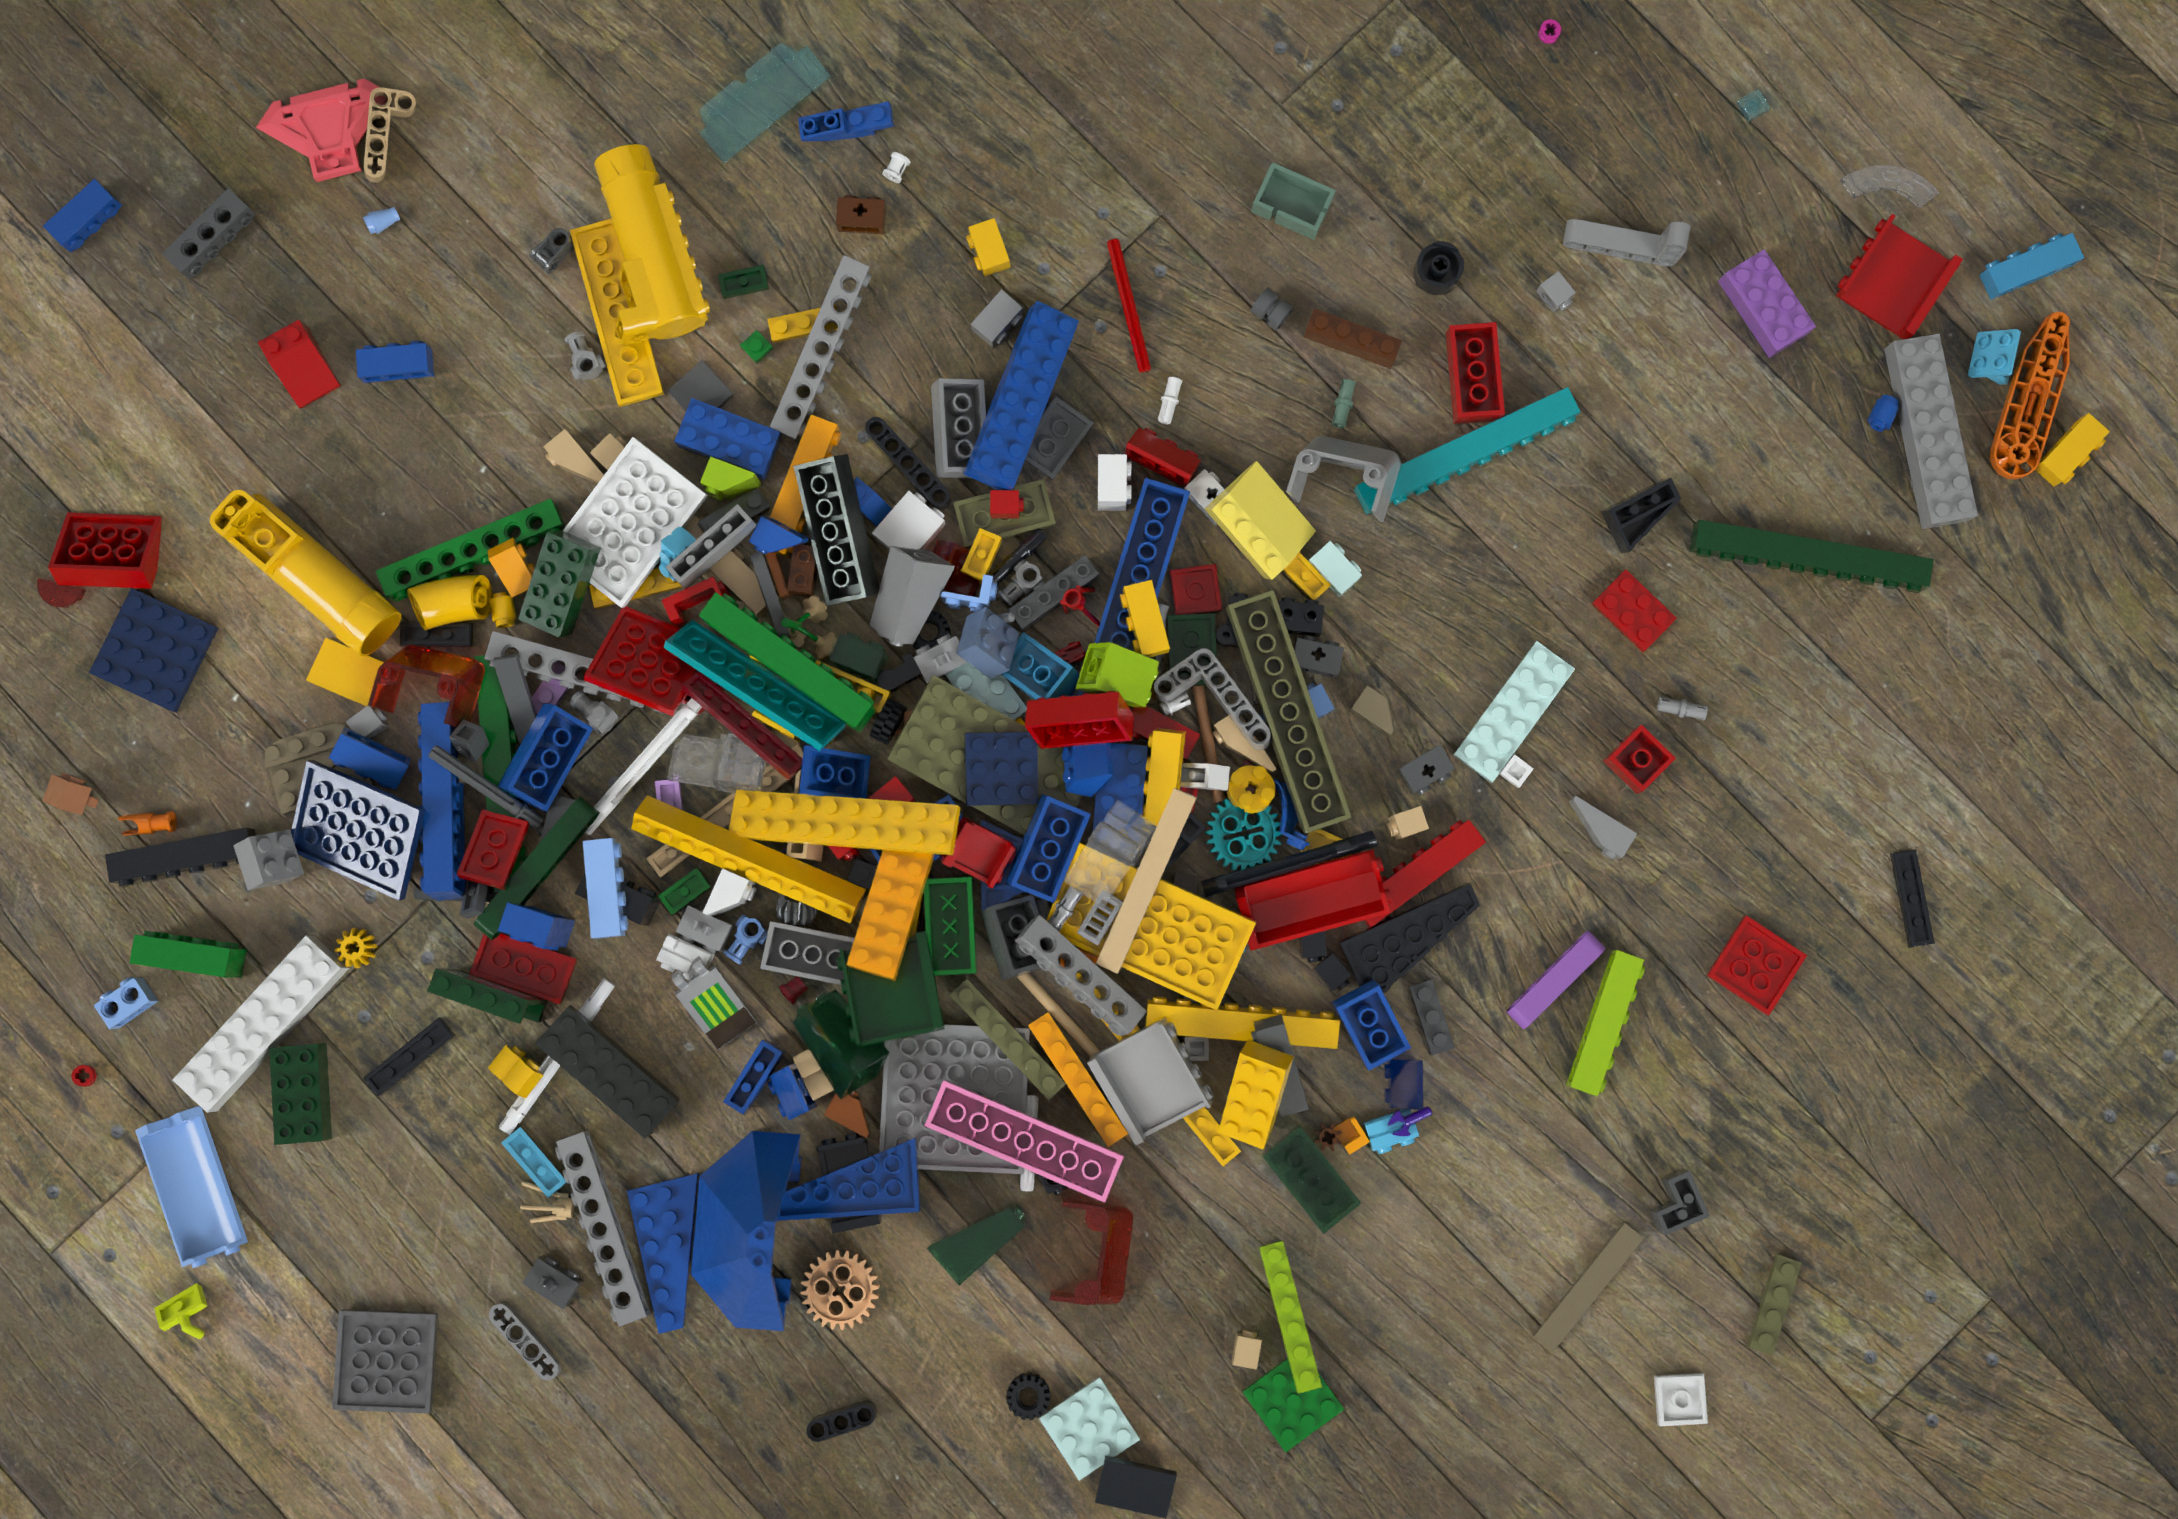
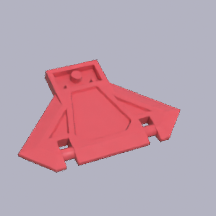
(324, 126)

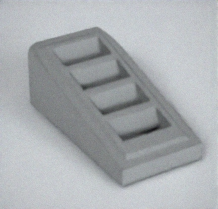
(1096, 939)

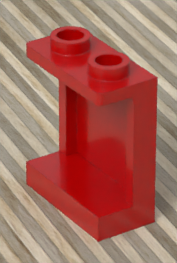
(692, 597)
(980, 852)

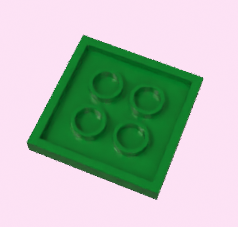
(1288, 1413)

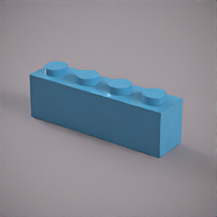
(2031, 266)

